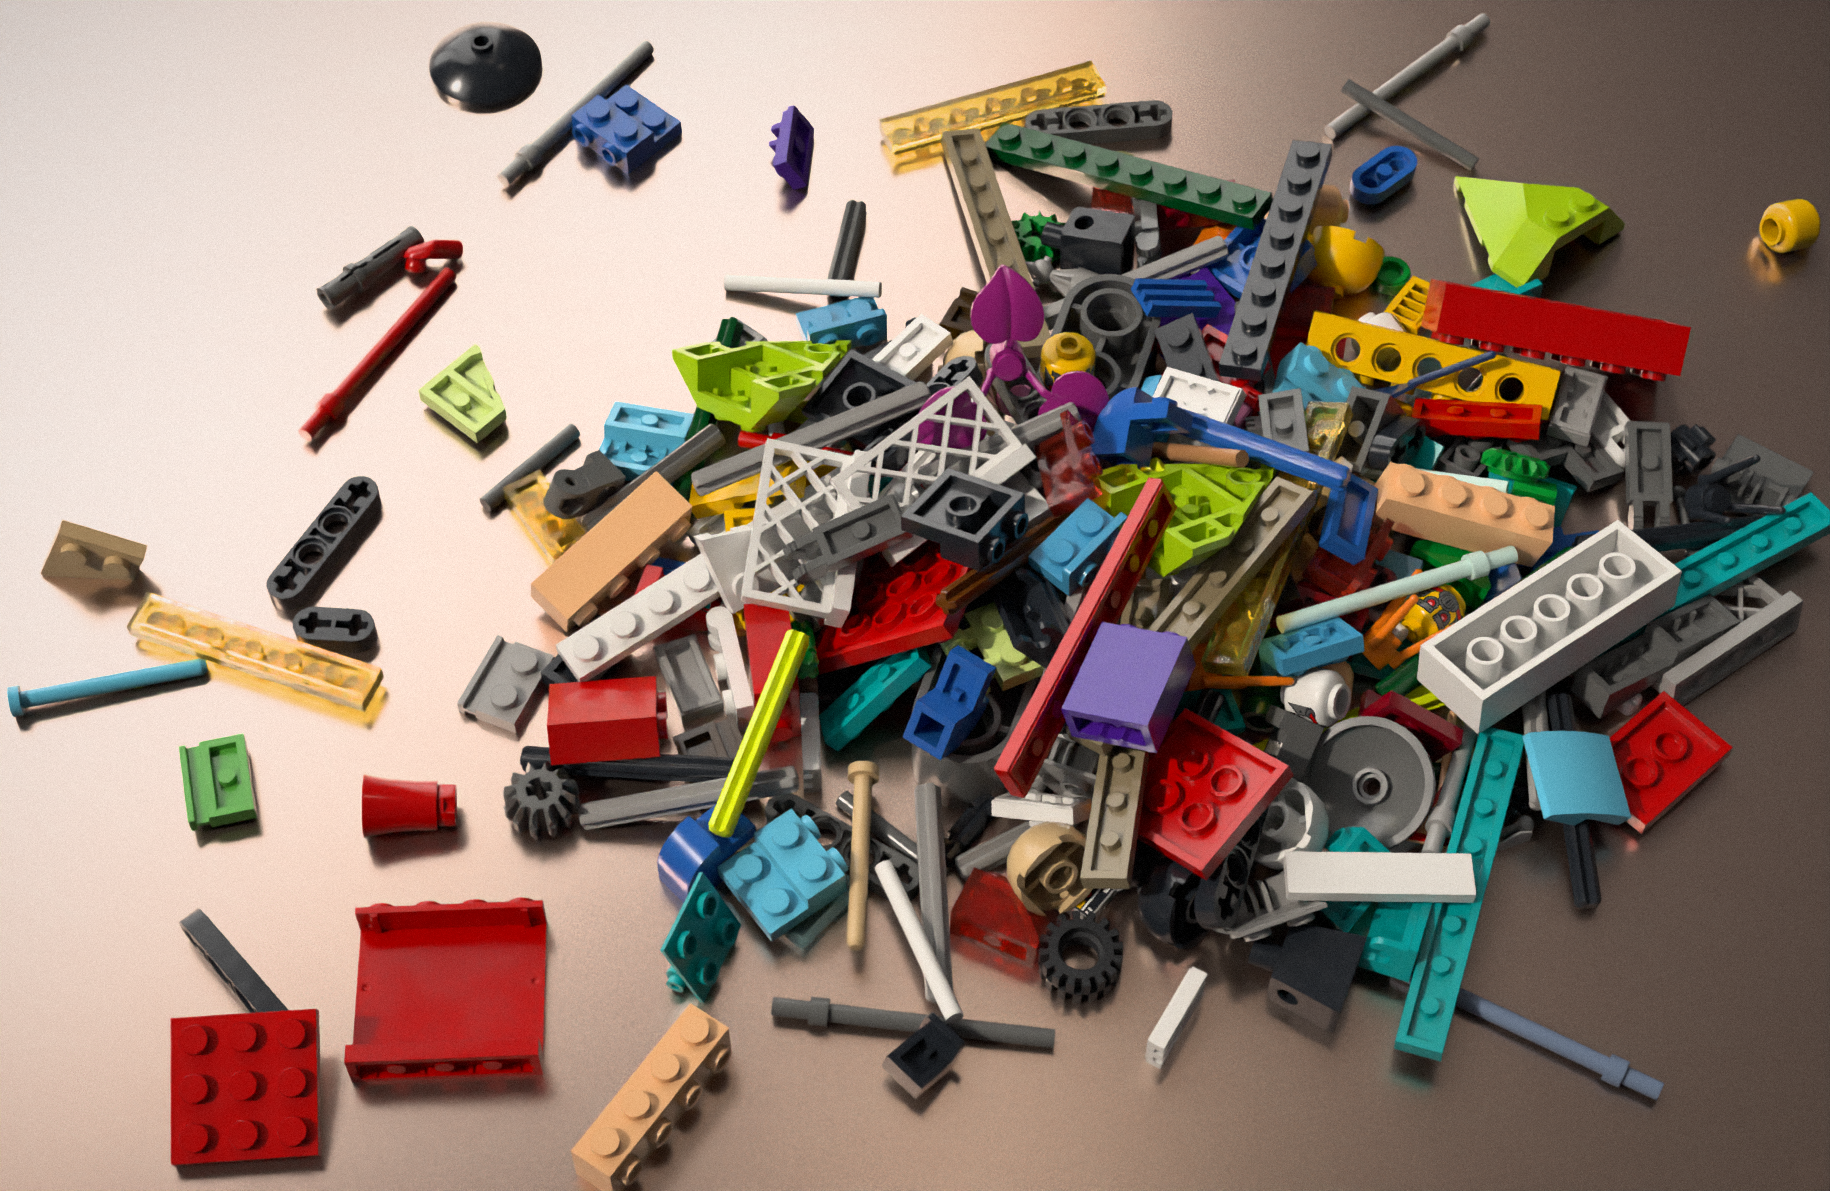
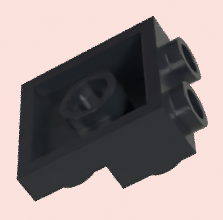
(967, 518)

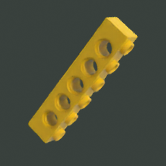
(1328, 329)

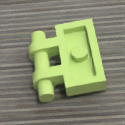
(989, 634)

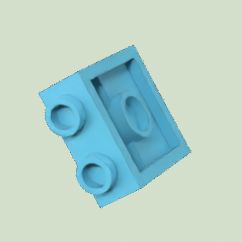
(1317, 378)
(785, 874)

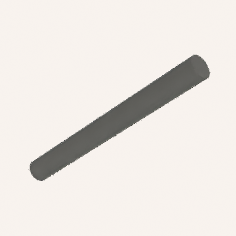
(1410, 125)

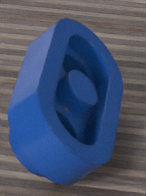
(1376, 177)

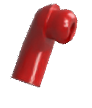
(431, 249)

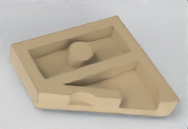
(92, 554)

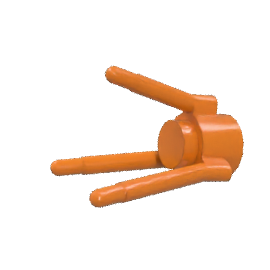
(1381, 643)
(1200, 680)

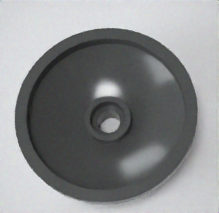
(1368, 750)

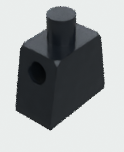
(1094, 241)
(1311, 971)

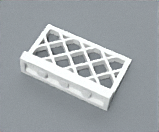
(996, 469)
(835, 586)

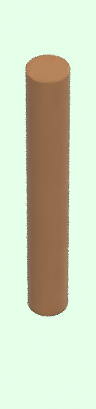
(1200, 454)

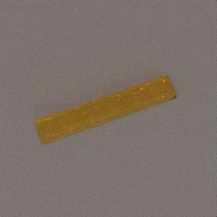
(992, 107)
(255, 651)

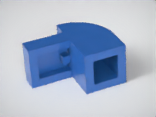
(1129, 424)
(953, 707)
(696, 849)

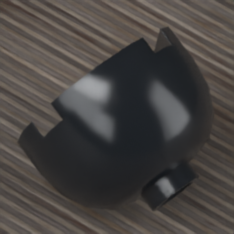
(1168, 902)

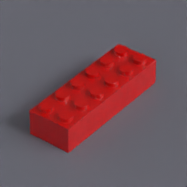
(1555, 327)

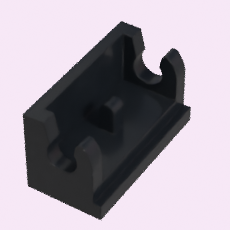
(1032, 616)

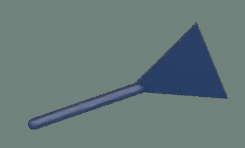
(1400, 389)

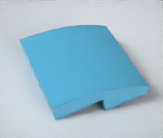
(642, 436)
(1576, 777)

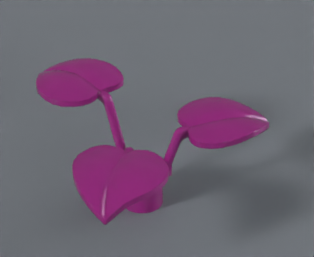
(1002, 315)

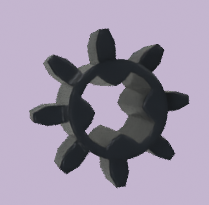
(1691, 449)

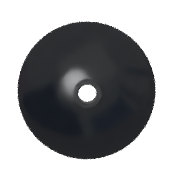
(485, 65)

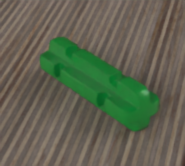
(810, 662)

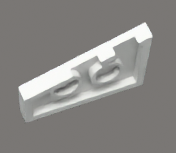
(727, 557)

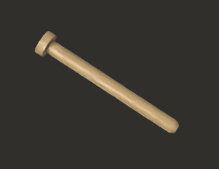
(863, 776)

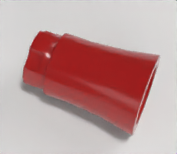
(406, 805)

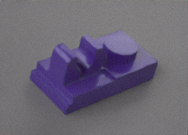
(792, 147)

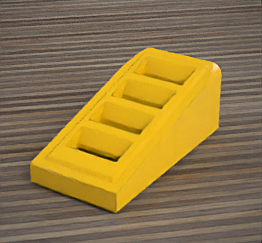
(1403, 299)

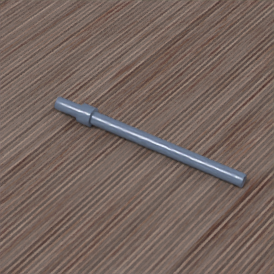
(1613, 1069)

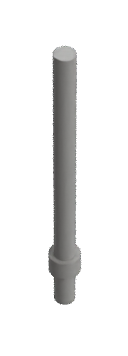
(1455, 40)
(530, 154)
(1442, 817)

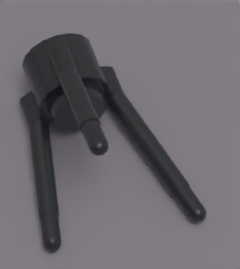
(1711, 500)

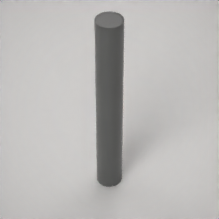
(531, 464)
(884, 830)

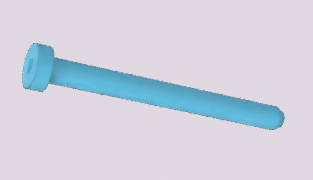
(19, 699)

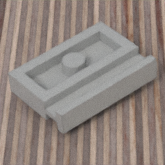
(505, 684)

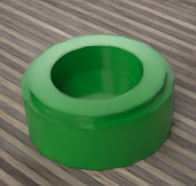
(1392, 276)

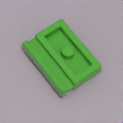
(217, 782)

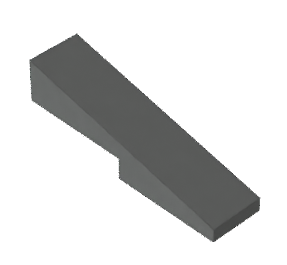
(1638, 664)

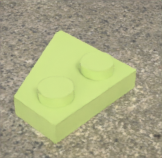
(466, 395)

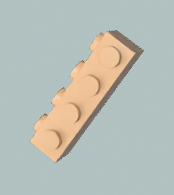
(1462, 513)
(612, 552)
(652, 1101)

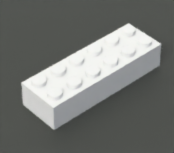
(1547, 626)

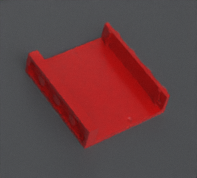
(449, 991)

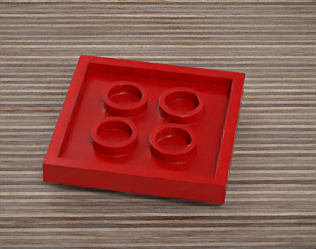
(1205, 792)
(245, 1087)

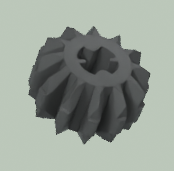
(541, 800)

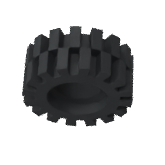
(1074, 980)

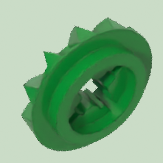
(1031, 246)
(1515, 465)

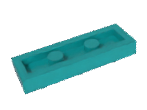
(872, 695)

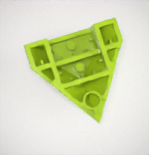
(1530, 221)
(755, 381)
(1209, 504)

